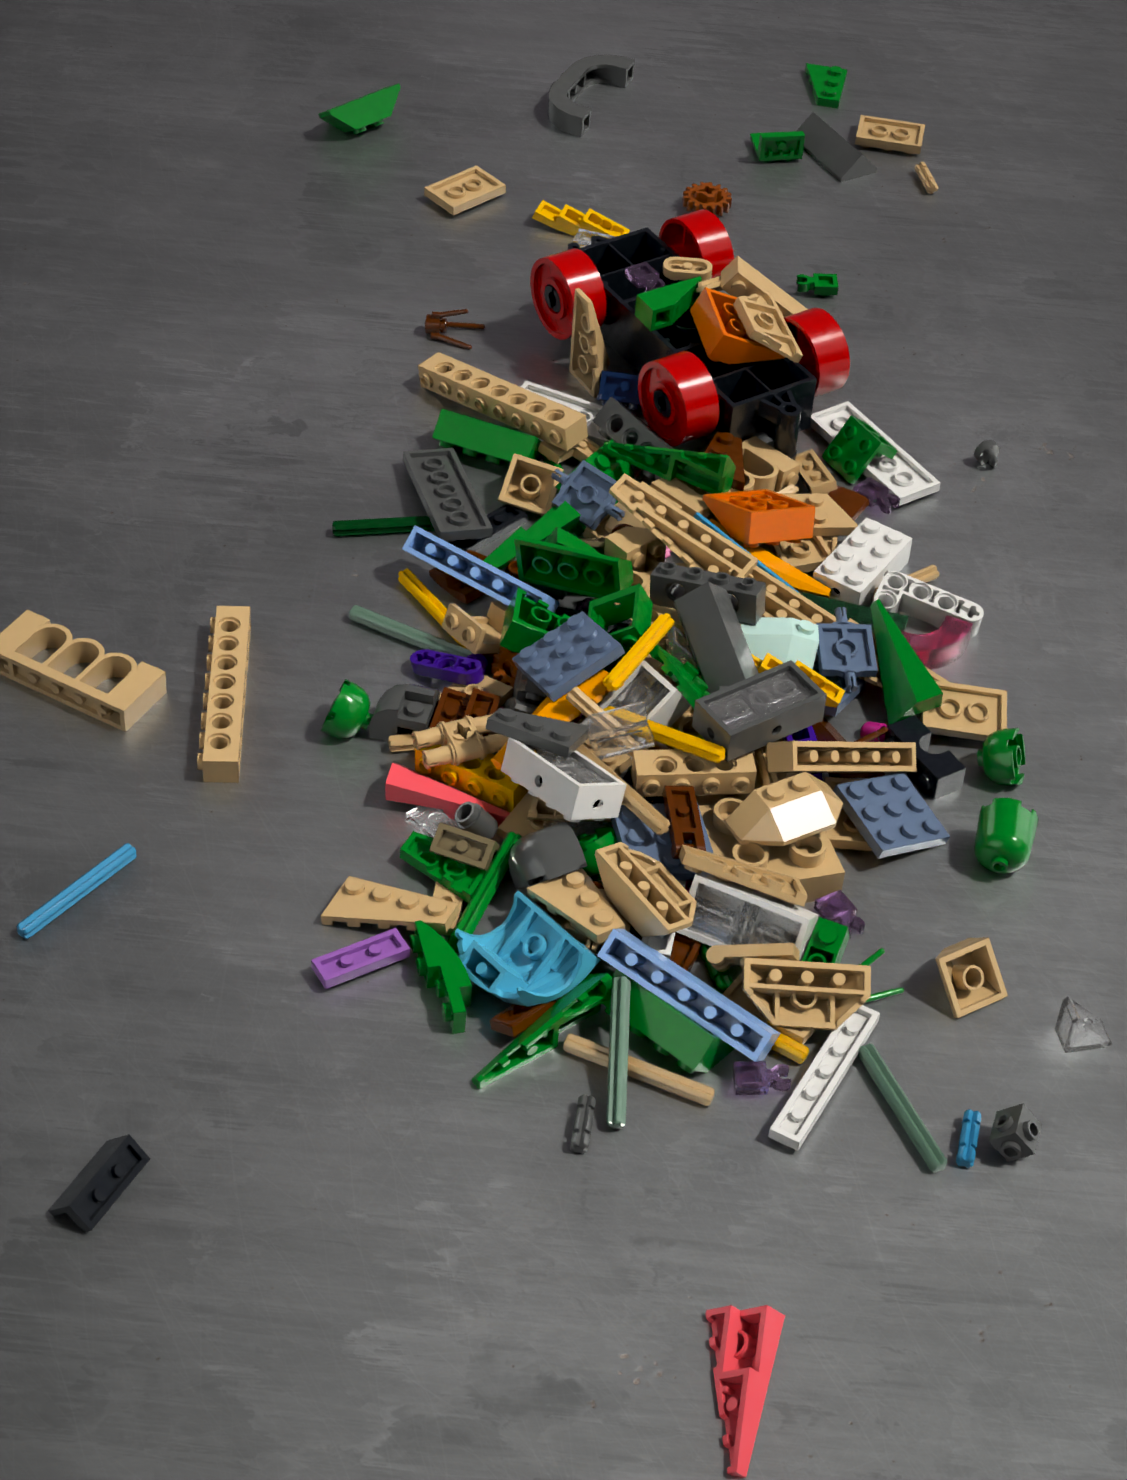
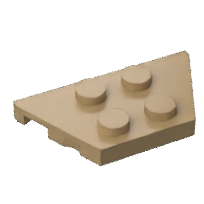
(767, 325)
(829, 516)
(804, 555)

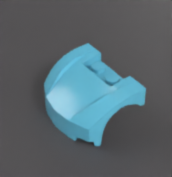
(525, 957)

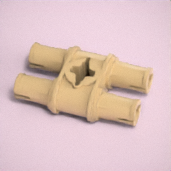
(459, 741)

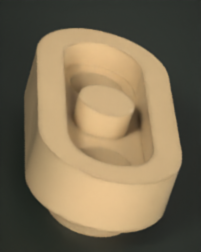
(686, 268)

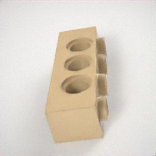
(674, 767)

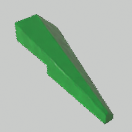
(704, 470)
(563, 517)
(904, 677)
(544, 1032)

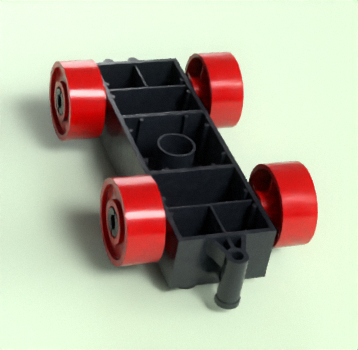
(678, 384)

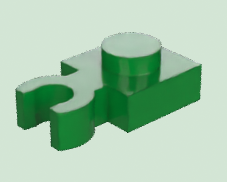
(820, 284)

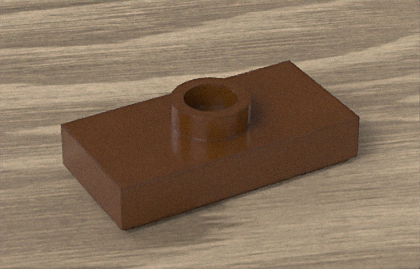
(518, 1018)

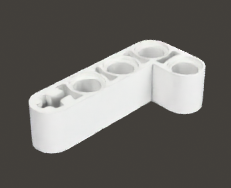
(926, 601)

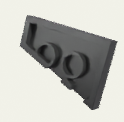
(541, 732)

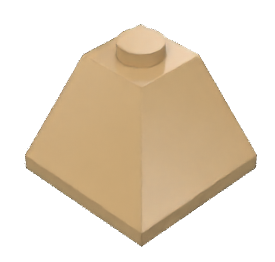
(529, 485)
(970, 975)

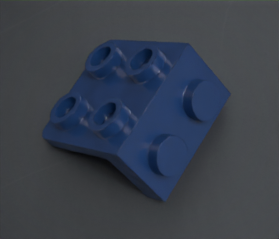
(620, 387)

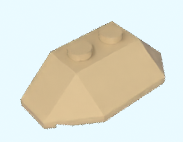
(785, 811)
(644, 891)
(806, 992)

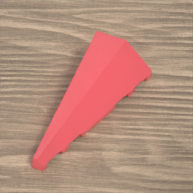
(418, 789)
(745, 1355)

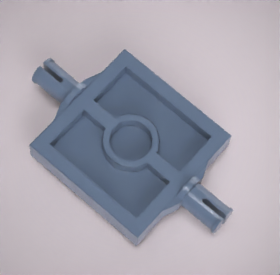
(588, 494)
(846, 650)

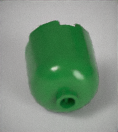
(1005, 835)

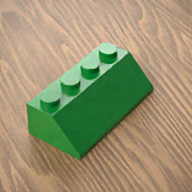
(483, 438)
(571, 568)
(672, 1030)

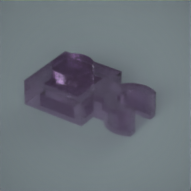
(643, 276)
(877, 495)
(839, 909)
(755, 1078)

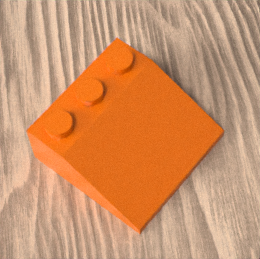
(723, 331)
(762, 516)

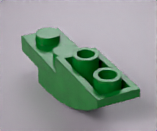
(443, 971)

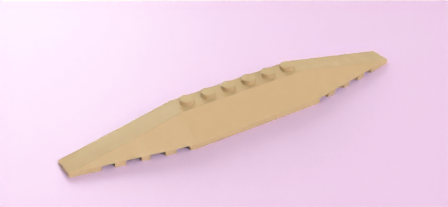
(710, 551)

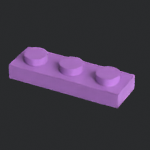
(360, 958)

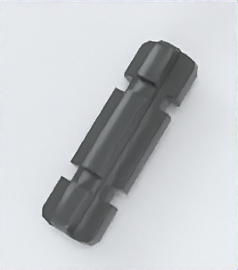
(583, 1124)

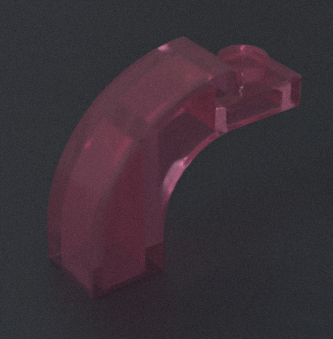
(942, 645)

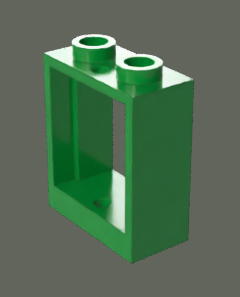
(633, 604)

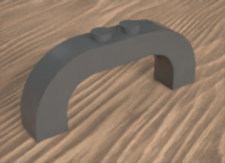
(583, 73)

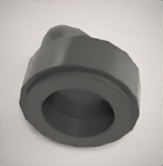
(987, 453)

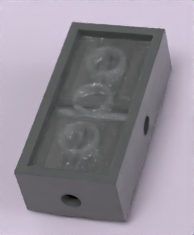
(759, 710)

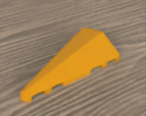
(790, 574)
(562, 708)

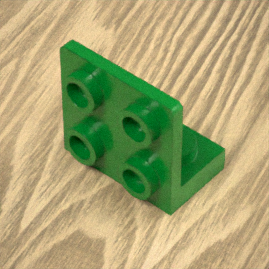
(778, 145)
(855, 449)

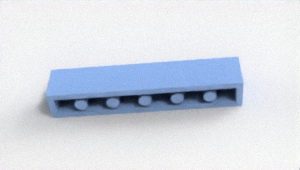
(470, 568)
(688, 994)

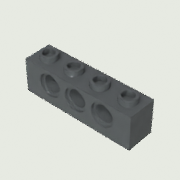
(625, 427)
(748, 593)

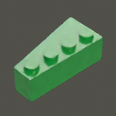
(529, 622)

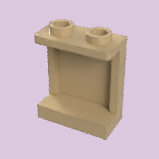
(476, 633)

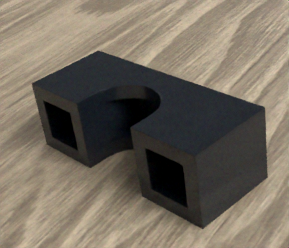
(935, 773)

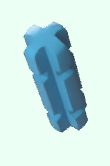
(968, 1138)

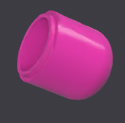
(870, 727)

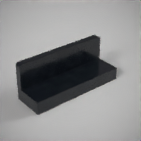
(101, 1182)

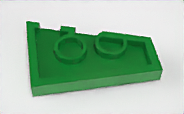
(826, 84)
(683, 674)
(453, 875)

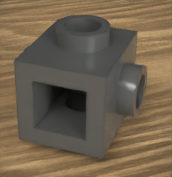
(1015, 1132)

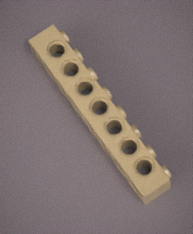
(503, 401)
(226, 695)

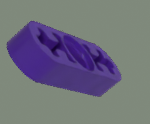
(458, 670)

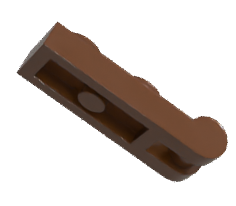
(684, 818)

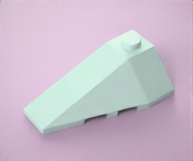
(783, 639)

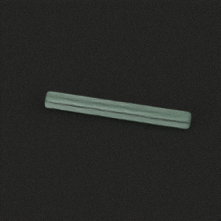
(404, 632)
(618, 1053)
(902, 1108)

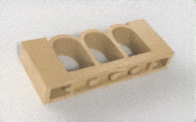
(762, 470)
(121, 707)

